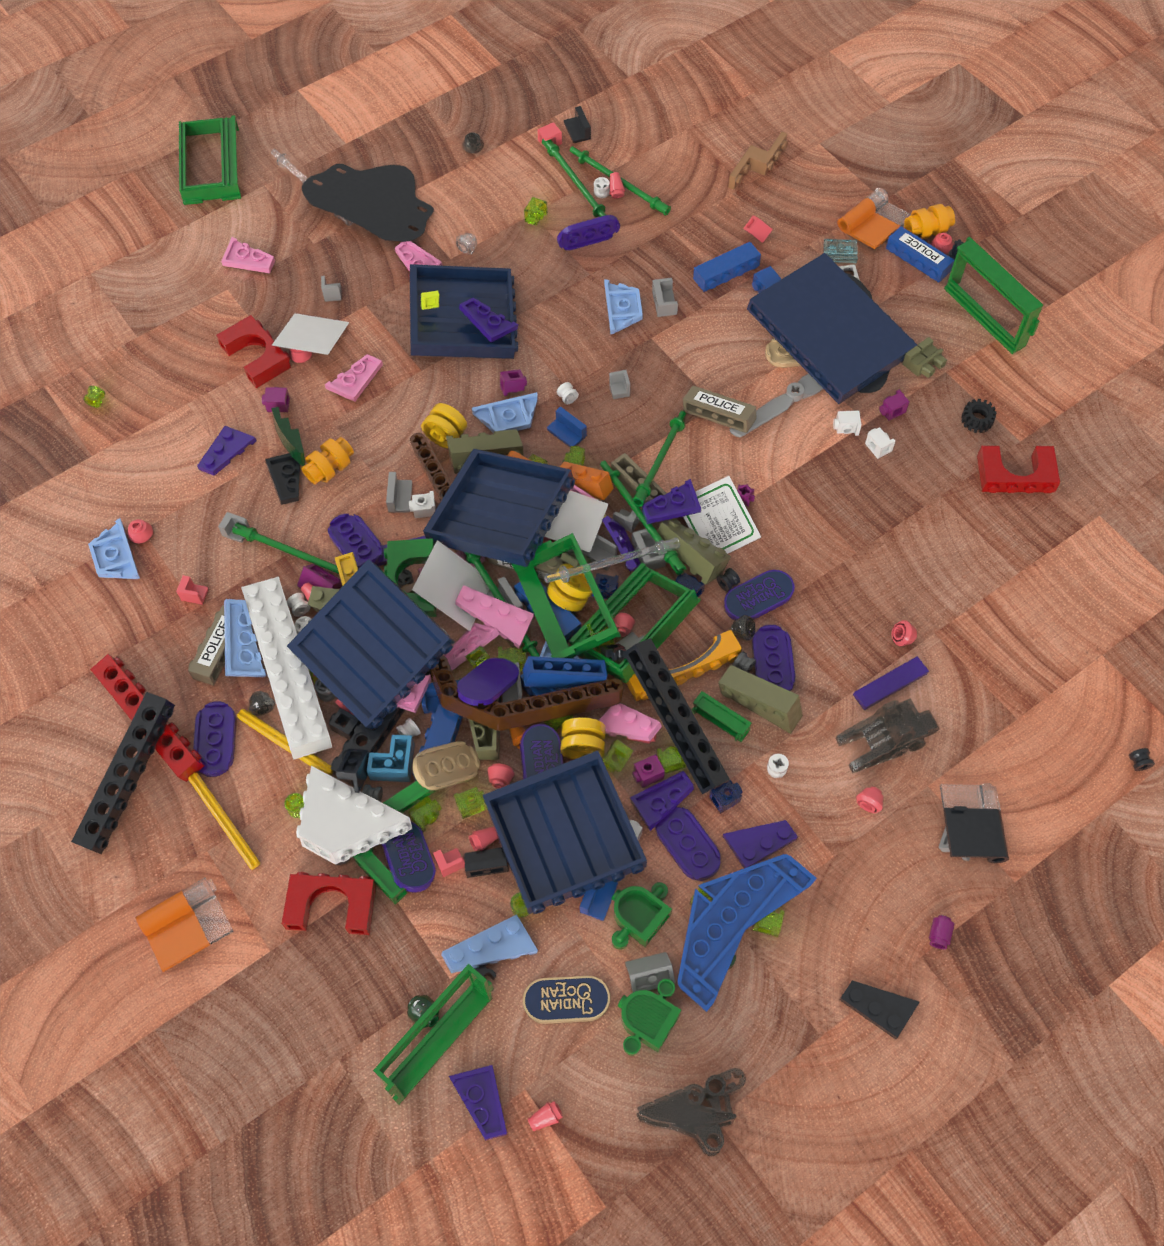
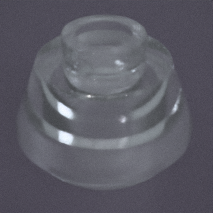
(466, 243)

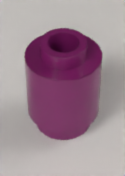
(941, 932)

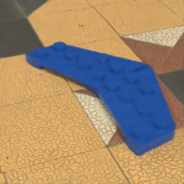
(719, 925)

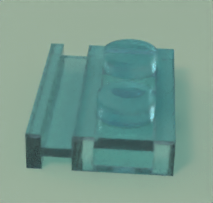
(841, 250)

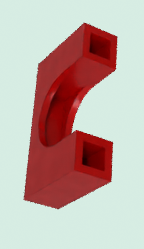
(248, 333)
(997, 478)
(306, 888)

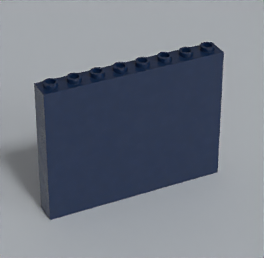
(831, 327)

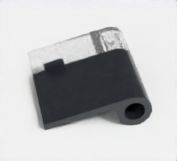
(974, 822)

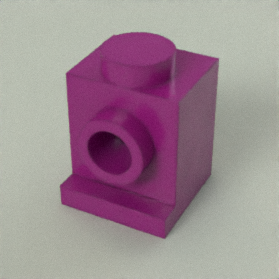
(512, 381)
(894, 405)

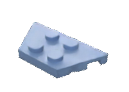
(622, 305)
(508, 413)
(113, 554)

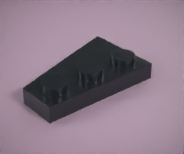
(285, 477)
(880, 1007)

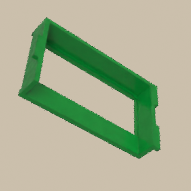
(229, 187)
(1004, 284)
(619, 600)
(543, 610)
(439, 1038)

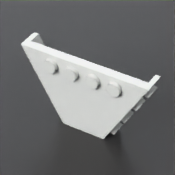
(342, 822)

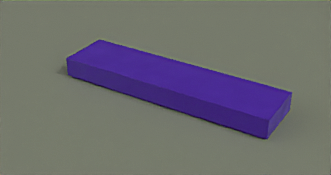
(890, 683)

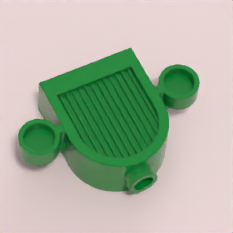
(639, 913)
(648, 1017)

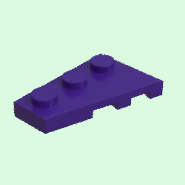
(488, 322)
(223, 449)
(675, 504)
(622, 541)
(662, 798)
(759, 842)
(482, 1099)

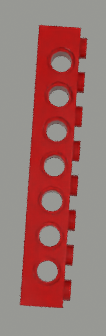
(105, 672)

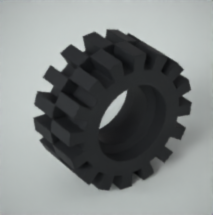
(976, 423)

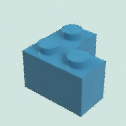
(394, 765)

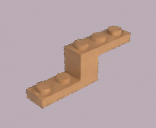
(758, 160)

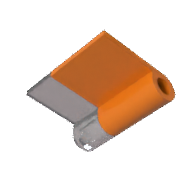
(873, 219)
(184, 924)

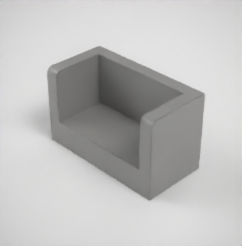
(664, 297)
(643, 539)

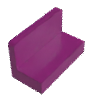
(318, 577)

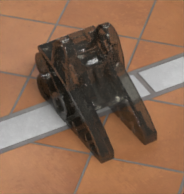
(890, 733)
(690, 1117)

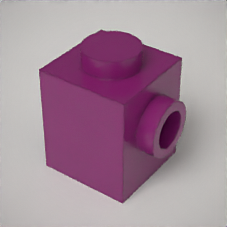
(276, 398)
(648, 771)

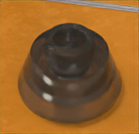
(472, 143)
(744, 628)
(260, 703)

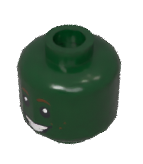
(418, 1006)

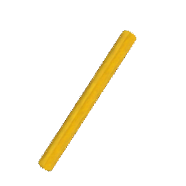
(280, 739)
(224, 821)

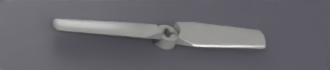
(805, 387)

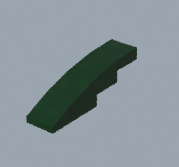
(289, 437)

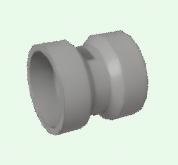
(324, 693)

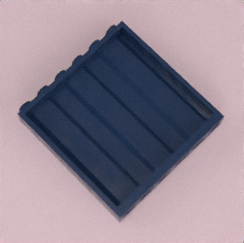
(446, 329)
(500, 507)
(371, 645)
(564, 832)

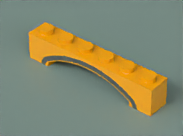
(724, 650)

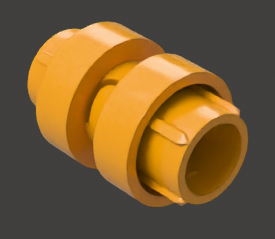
(930, 221)
(322, 464)

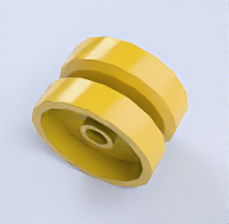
(443, 422)
(570, 595)
(582, 737)

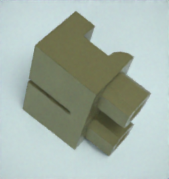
(923, 357)

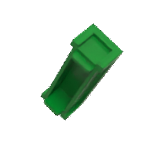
(721, 716)
(408, 797)
(382, 876)

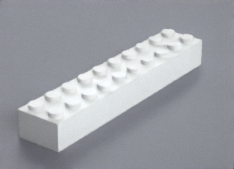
(286, 672)

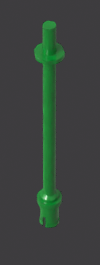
(553, 150)
(655, 203)
(644, 490)
(251, 534)
(671, 556)
(475, 559)

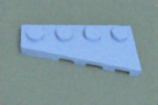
(240, 643)
(490, 946)

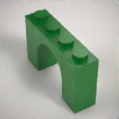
(406, 553)

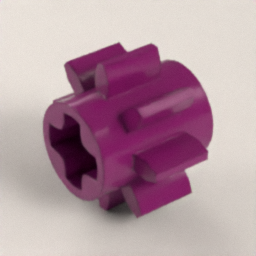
(746, 494)

